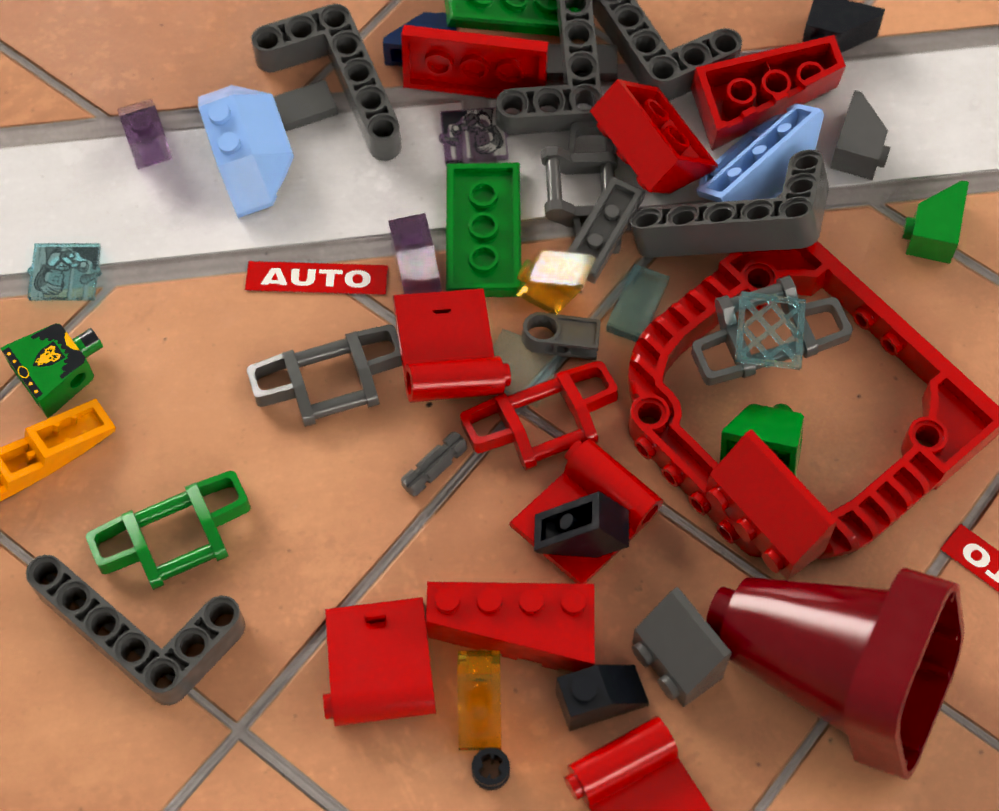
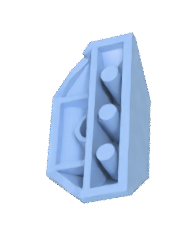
(247, 145)
(760, 159)

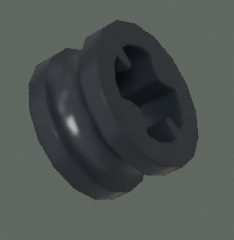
(503, 769)

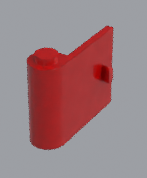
(448, 346)
(585, 473)
(378, 662)
(636, 774)

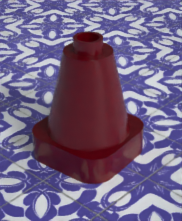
(852, 655)

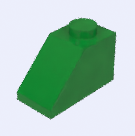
(937, 224)

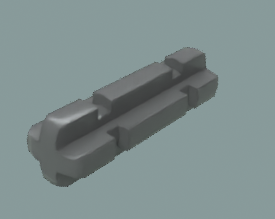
(434, 463)

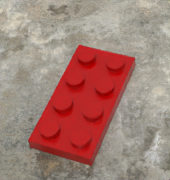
(470, 62)

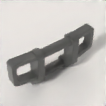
(568, 162)
(726, 310)
(293, 361)

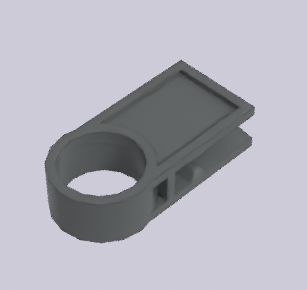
(572, 335)

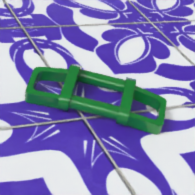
(140, 552)

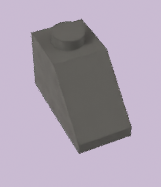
(861, 140)

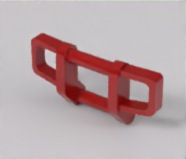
(515, 433)

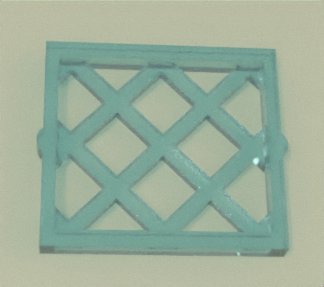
(768, 360)

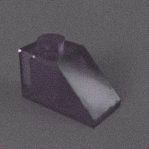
(144, 133)
(414, 254)

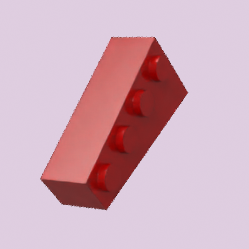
(755, 87)
(522, 620)

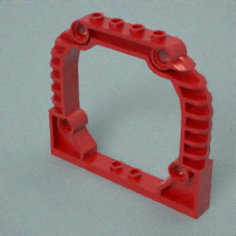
(955, 411)

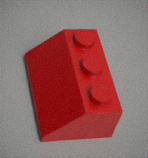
(651, 137)
(770, 506)

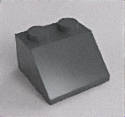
(680, 648)

